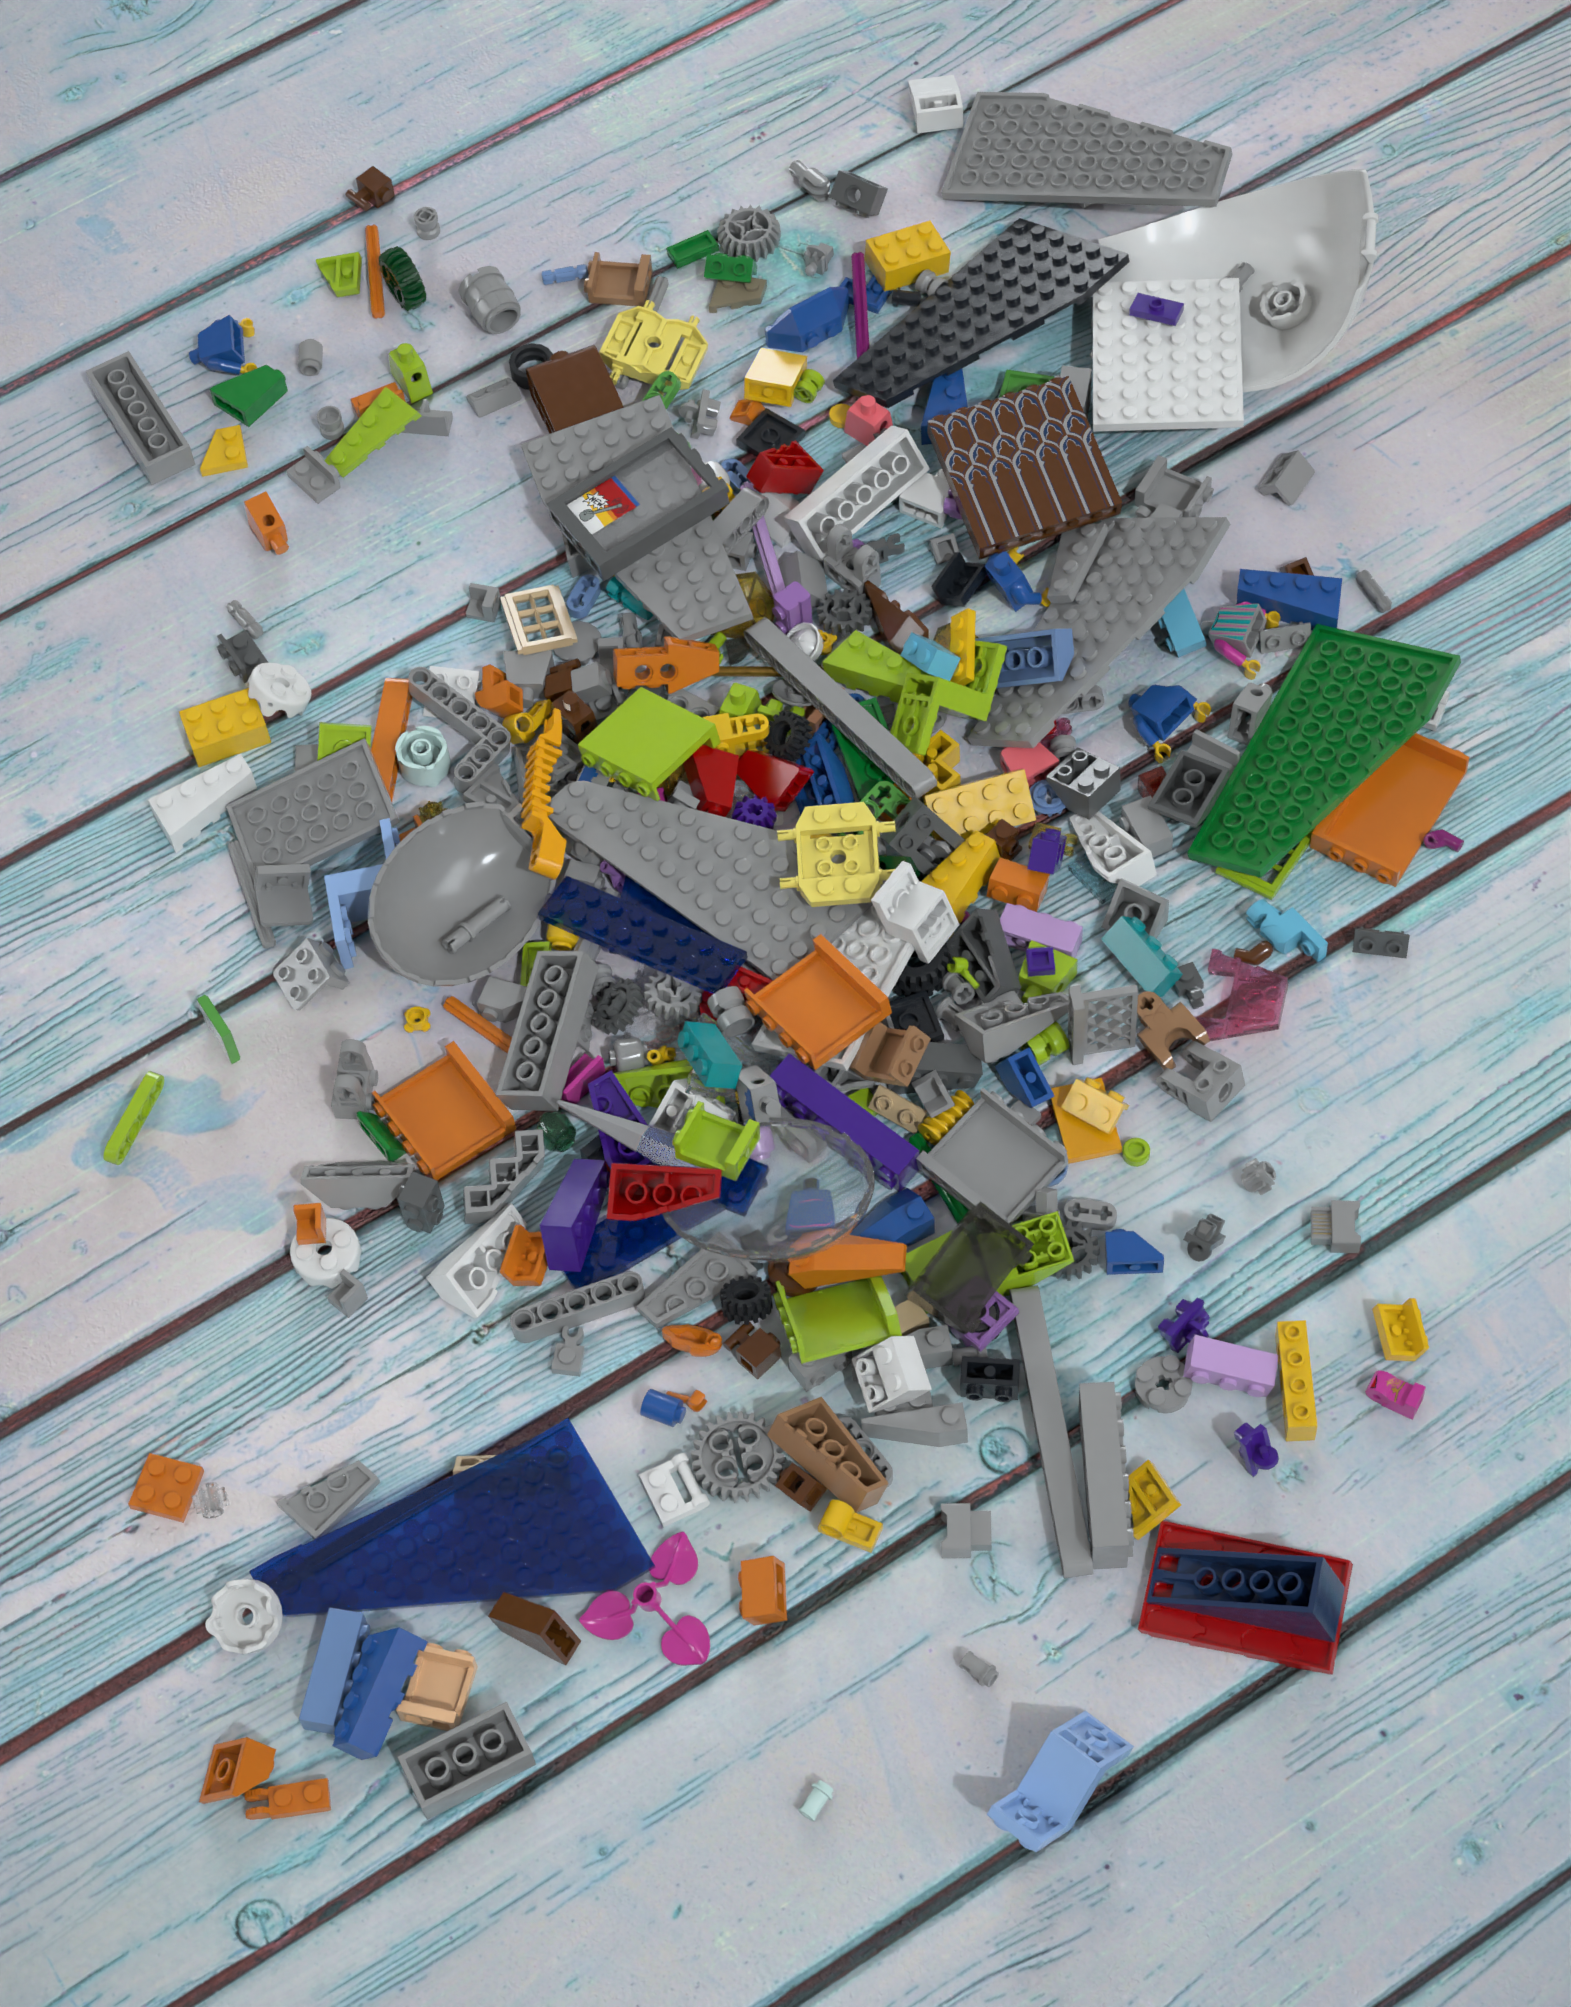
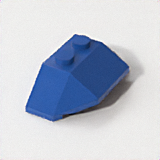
(810, 321)
(829, 780)

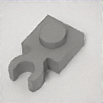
(569, 1356)

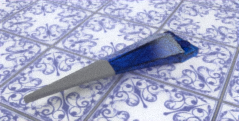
(658, 1148)

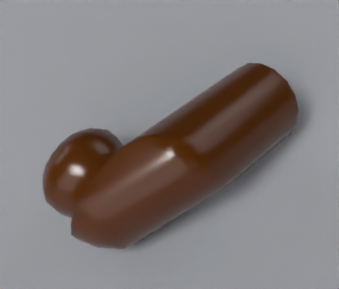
(1256, 955)

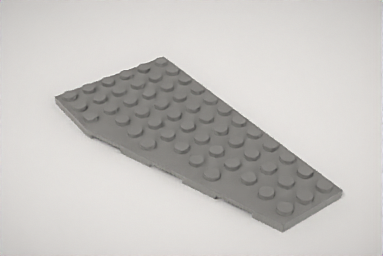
(1068, 153)
(681, 582)

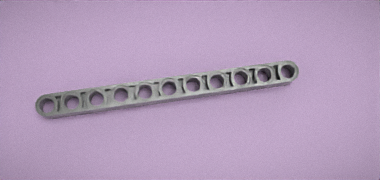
(840, 708)
(1051, 1433)

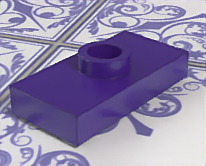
(1156, 309)

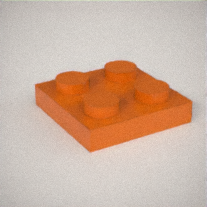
(166, 1487)

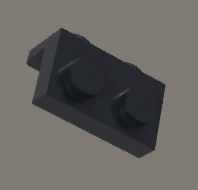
(958, 581)

